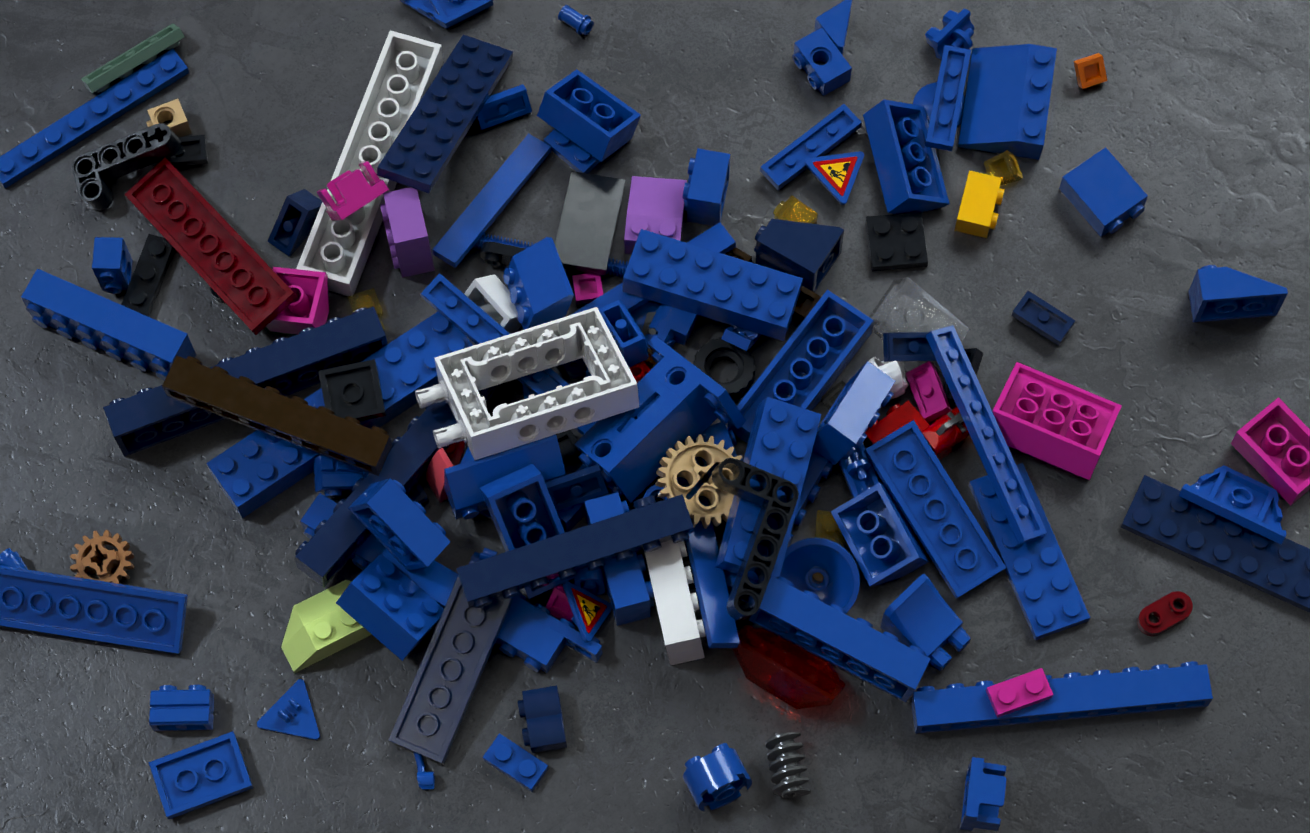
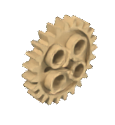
(682, 464)

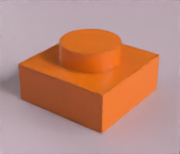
(1090, 70)

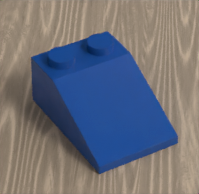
(1230, 294)

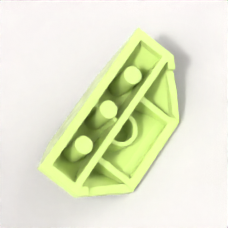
(320, 629)

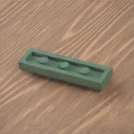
(142, 53)

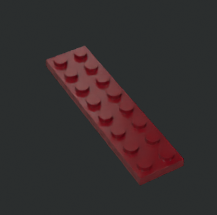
(211, 246)

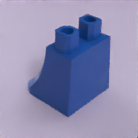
(925, 621)

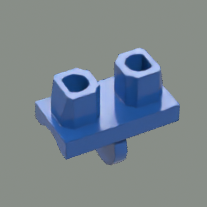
(955, 33)
(858, 471)

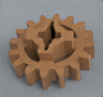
(97, 548)

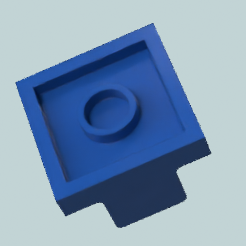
(983, 795)

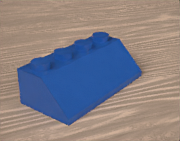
(904, 165)
(464, 479)

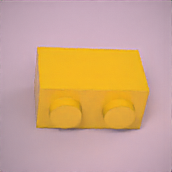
(978, 204)

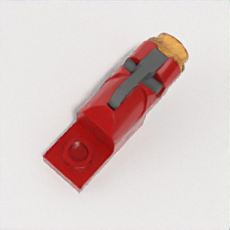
(946, 433)

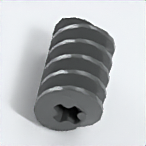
(786, 765)

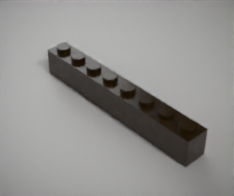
(278, 415)

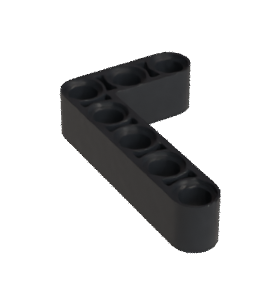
(761, 533)

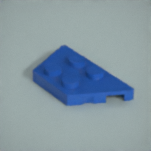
(448, 12)
(1239, 500)

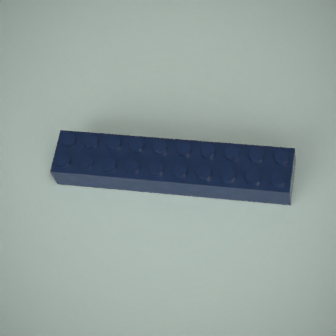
(284, 365)

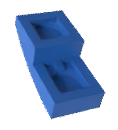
(740, 337)

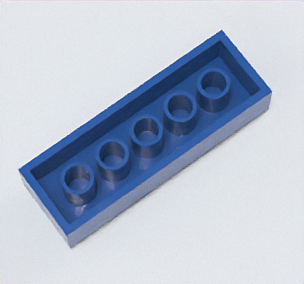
(712, 284)
(104, 324)
(809, 359)
(779, 445)
(840, 638)

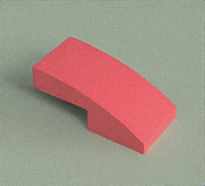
(435, 473)

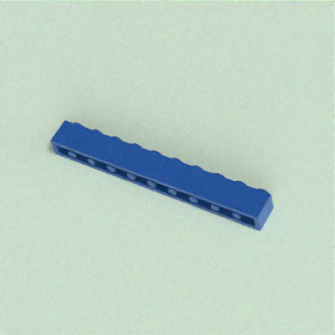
(519, 633)
(1072, 698)

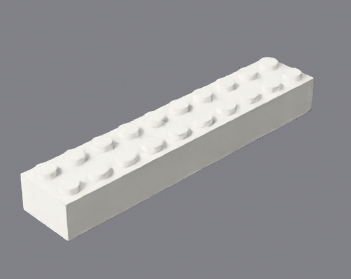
(394, 91)

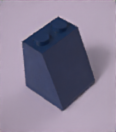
(799, 249)

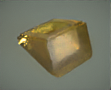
(1005, 167)

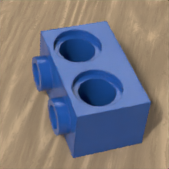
(112, 264)

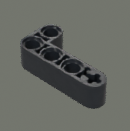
(156, 144)

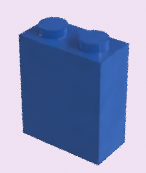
(1103, 192)

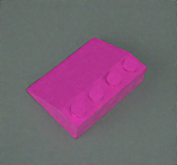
(1054, 420)

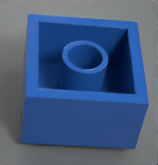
(706, 187)

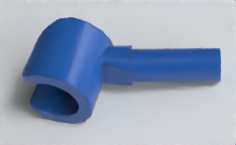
(425, 780)

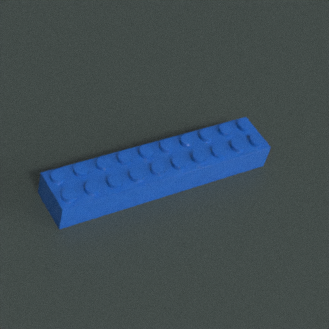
(267, 465)

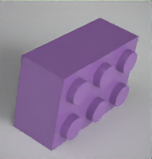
(406, 232)

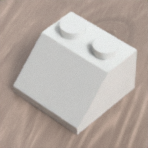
(495, 300)

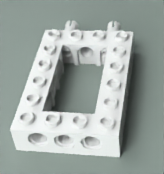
(466, 371)

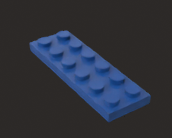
(934, 509)
(1033, 567)

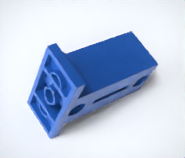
(673, 404)

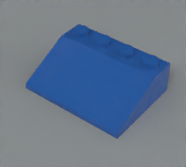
(1008, 99)

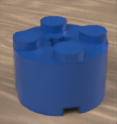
(716, 777)

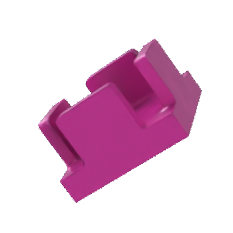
(352, 191)

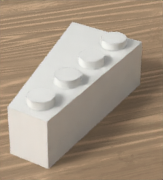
(675, 602)

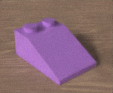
(654, 207)

